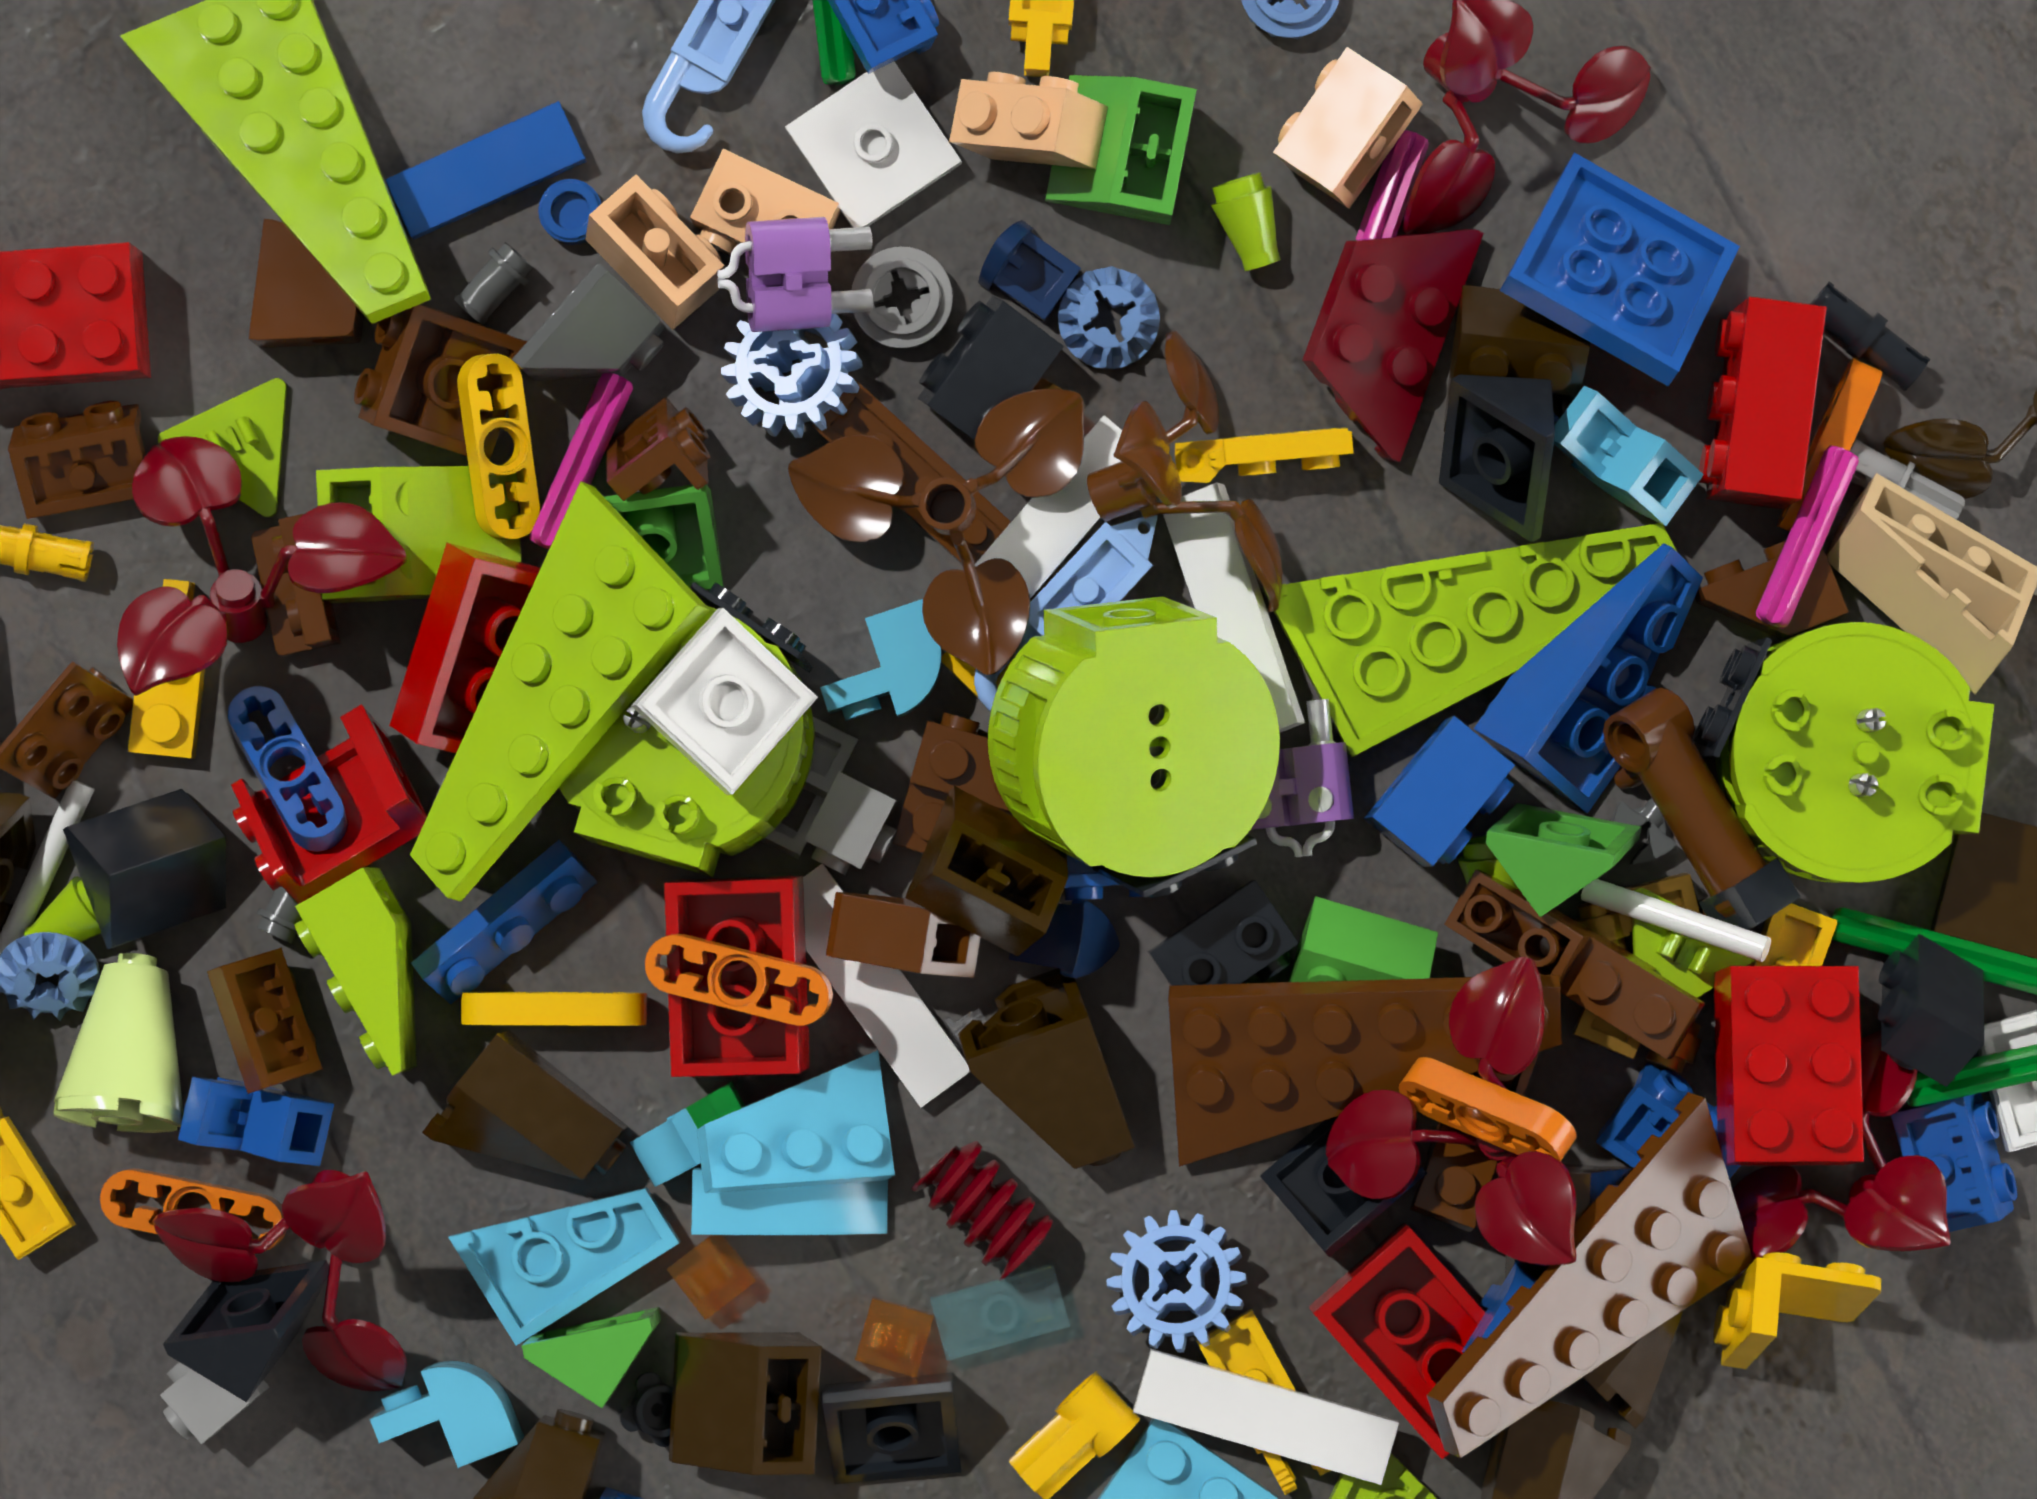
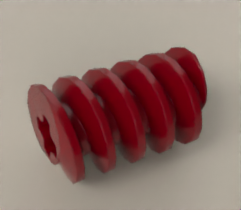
(985, 1206)

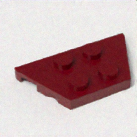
(1388, 327)

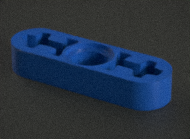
(287, 794)

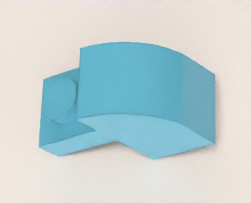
(1623, 458)
(907, 671)
(467, 1404)

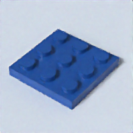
(1620, 269)

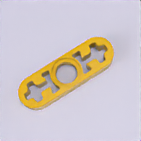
(489, 495)
(554, 1008)

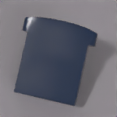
(1028, 270)
(1076, 941)

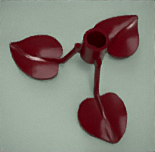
(1468, 62)
(172, 637)
(1533, 1202)
(1886, 1211)
(328, 1213)

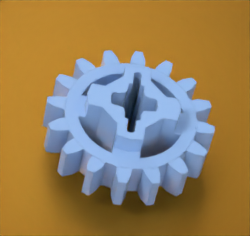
(810, 388)
(1195, 1257)

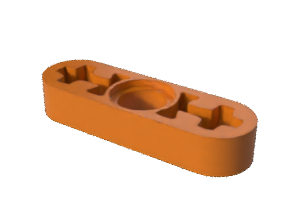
(1839, 423)
(696, 951)
(1486, 1110)
(151, 1185)

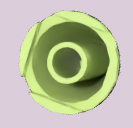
(125, 1053)

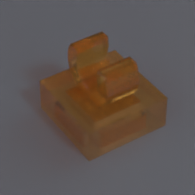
(712, 1274)
(894, 1336)

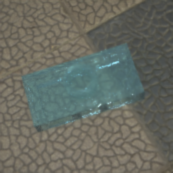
(999, 1312)

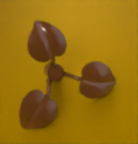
(1150, 472)
(975, 610)

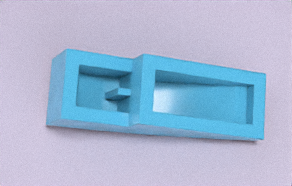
(791, 1210)

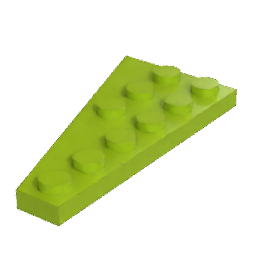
(283, 117)
(1437, 630)
(576, 659)

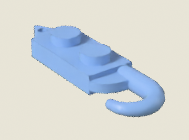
(702, 63)
(1096, 574)

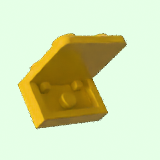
(1784, 1285)

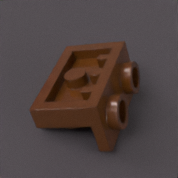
(647, 447)
(77, 458)
(299, 617)
(264, 1020)

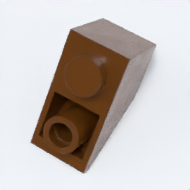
(1739, 592)
(899, 936)

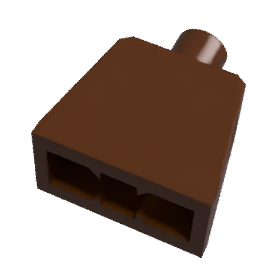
(297, 298)

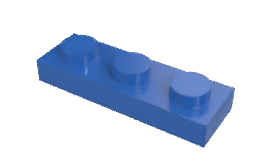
(504, 922)

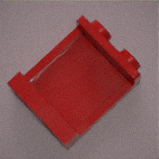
(376, 800)

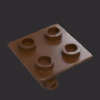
(64, 729)

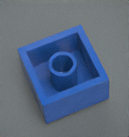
(1441, 793)

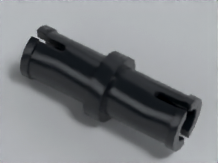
(1870, 337)

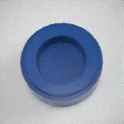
(566, 210)

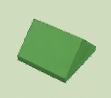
(679, 529)
(1556, 851)
(593, 1354)

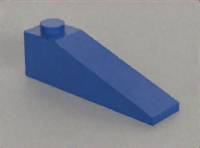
(1558, 701)

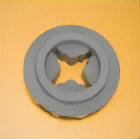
(918, 272)

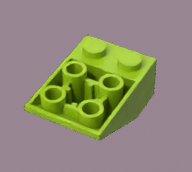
(423, 513)
(369, 950)

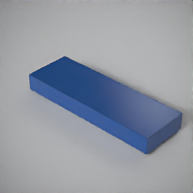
(485, 170)

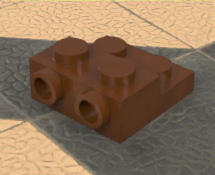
(418, 374)
(947, 758)

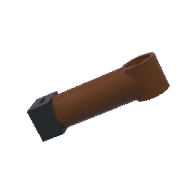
(1657, 750)

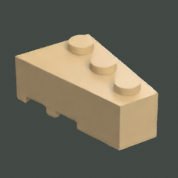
(1934, 577)

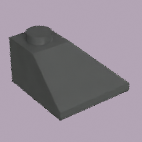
(593, 333)

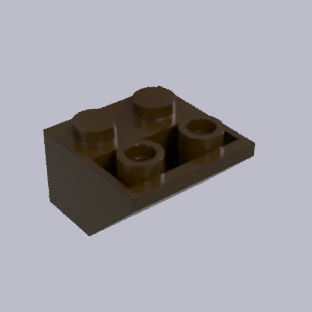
(1511, 340)
(989, 874)
(745, 1402)

